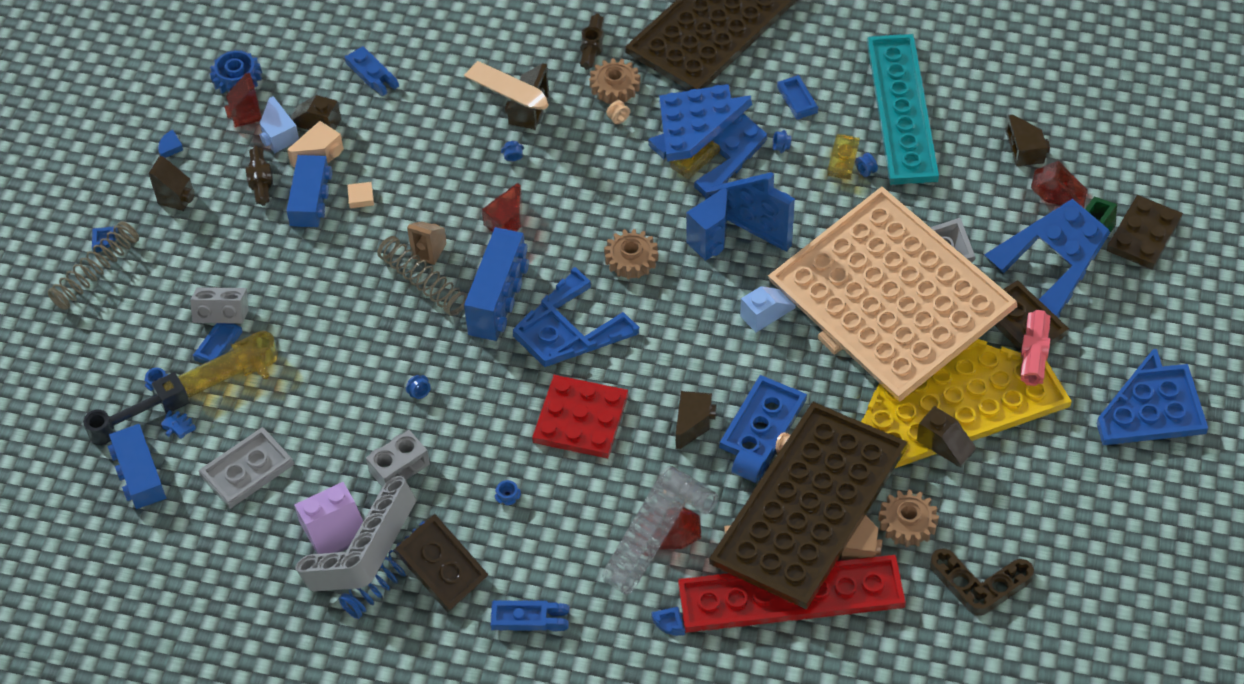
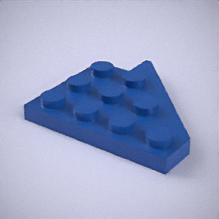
(697, 117)
(760, 208)
(1153, 405)

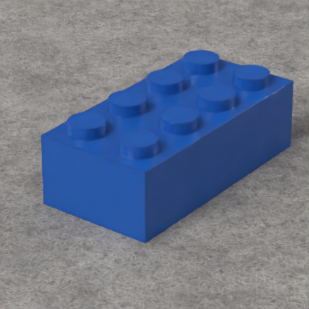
(496, 284)

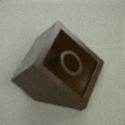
(524, 116)

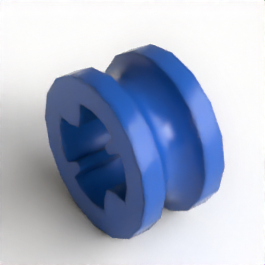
(866, 164)

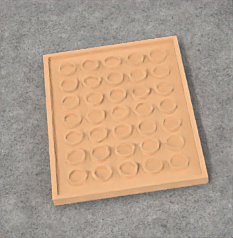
(892, 293)

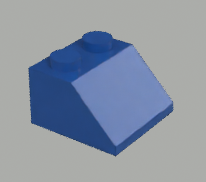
(707, 225)

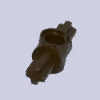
(592, 41)
(259, 175)

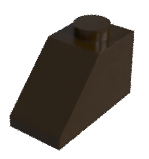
(315, 110)
(1026, 142)
(171, 185)
(693, 417)
(945, 437)

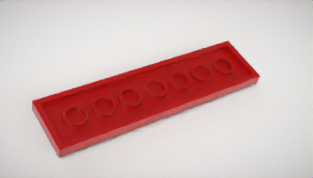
(849, 589)

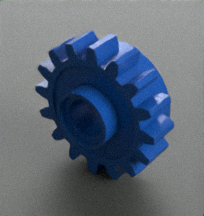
(232, 67)

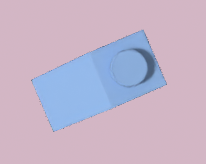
(277, 127)
(764, 307)

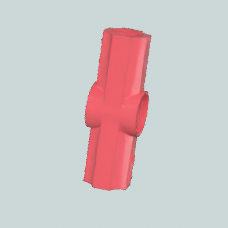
(1035, 348)

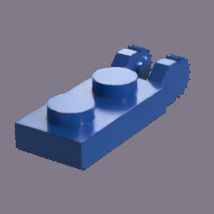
(371, 70)
(528, 616)

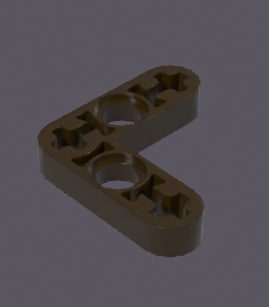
(982, 590)

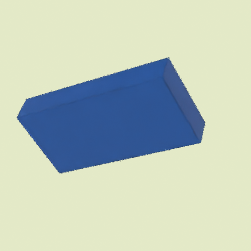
(797, 97)
(217, 342)

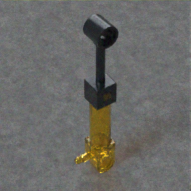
(173, 391)

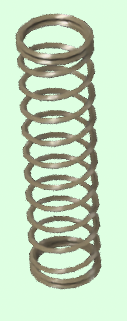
(390, 255)
(66, 304)

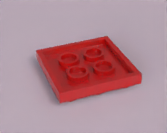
(580, 416)

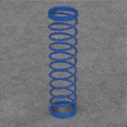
(356, 604)

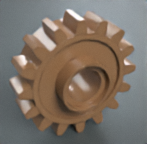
(614, 81)
(631, 254)
(906, 531)

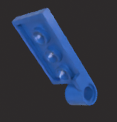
(753, 462)

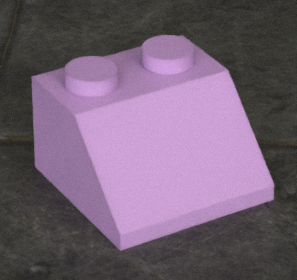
(330, 519)

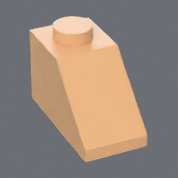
(318, 141)

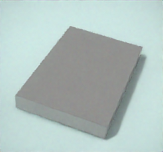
(246, 467)

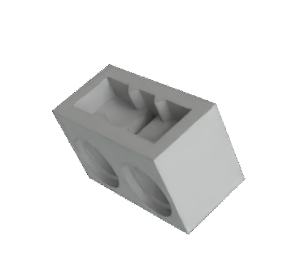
(219, 305)
(399, 462)

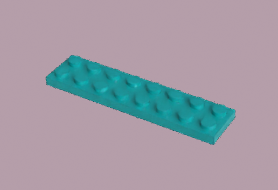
(902, 109)

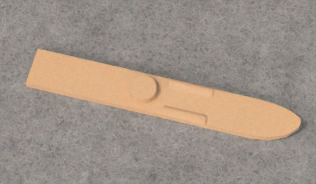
(507, 86)

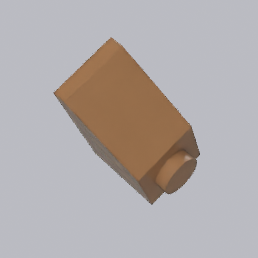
(426, 241)
(863, 542)

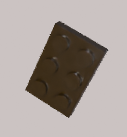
(1144, 232)
(1015, 323)
(441, 562)

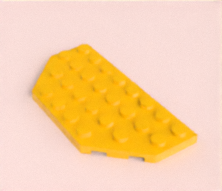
(977, 389)

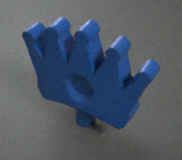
(177, 424)

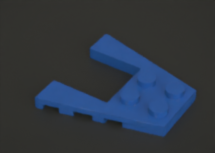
(736, 143)
(1068, 232)
(554, 339)

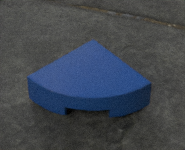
(169, 144)
(100, 233)
(669, 621)

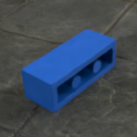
(308, 191)
(136, 467)

